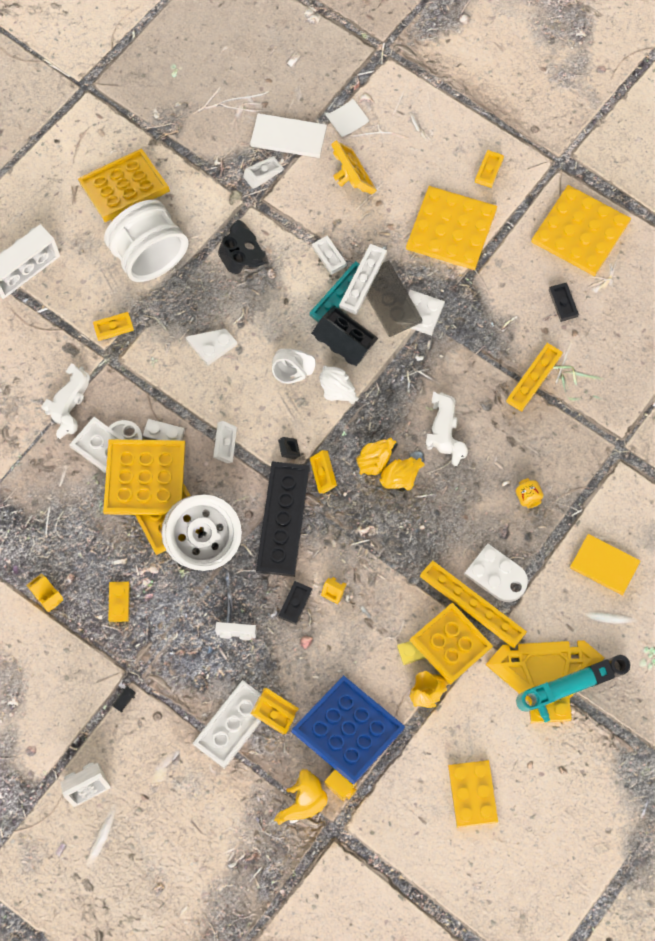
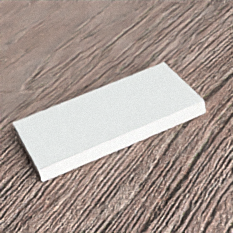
(288, 135)
(230, 726)

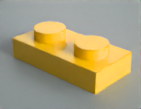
(489, 168)
(113, 326)
(323, 471)
(119, 601)

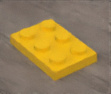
(472, 793)

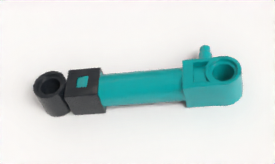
(571, 683)

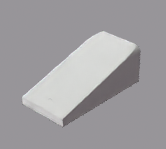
(262, 172)

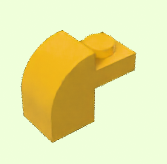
(45, 592)

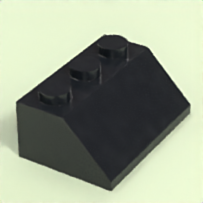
(344, 335)

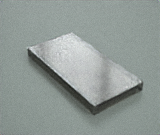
(392, 301)

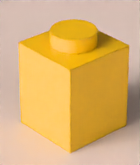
(340, 785)

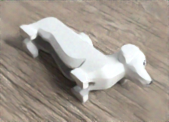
(66, 399)
(443, 429)

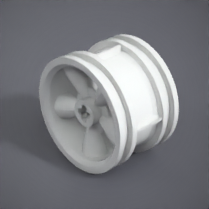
(146, 240)

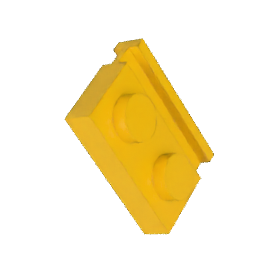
(274, 711)

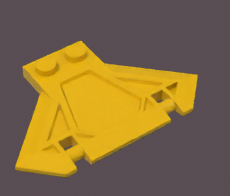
(543, 664)

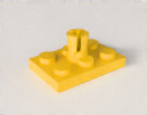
(351, 169)

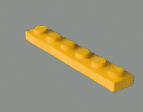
(473, 604)

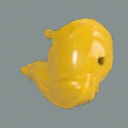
(309, 798)

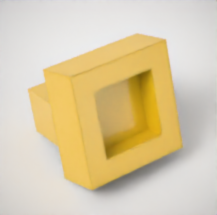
(333, 590)

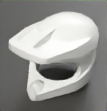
(292, 363)

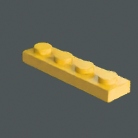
(534, 377)

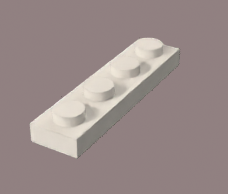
(363, 279)

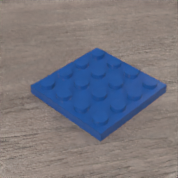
(348, 729)

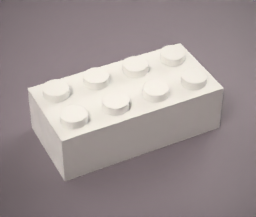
(26, 259)

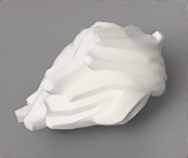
(337, 385)

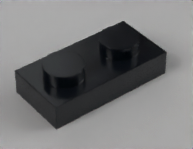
(563, 302)
(295, 603)

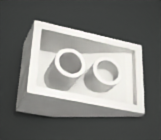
(85, 784)

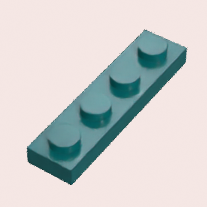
(335, 294)

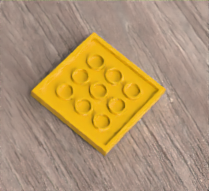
(123, 184)
(451, 227)
(581, 230)
(143, 476)

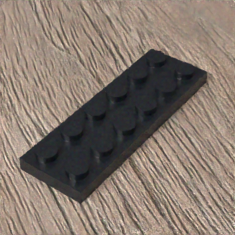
(283, 519)

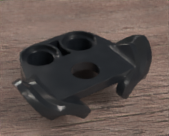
(235, 254)

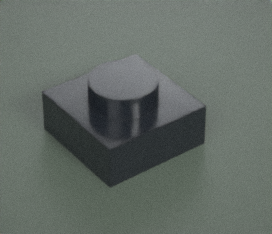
(289, 447)

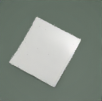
(347, 118)

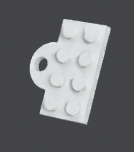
(93, 440)

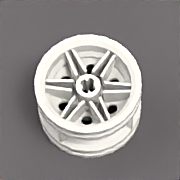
(227, 539)

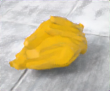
(375, 456)
(401, 473)
(427, 689)

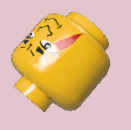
(529, 493)

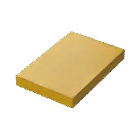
(605, 564)

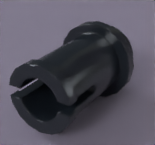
(124, 698)

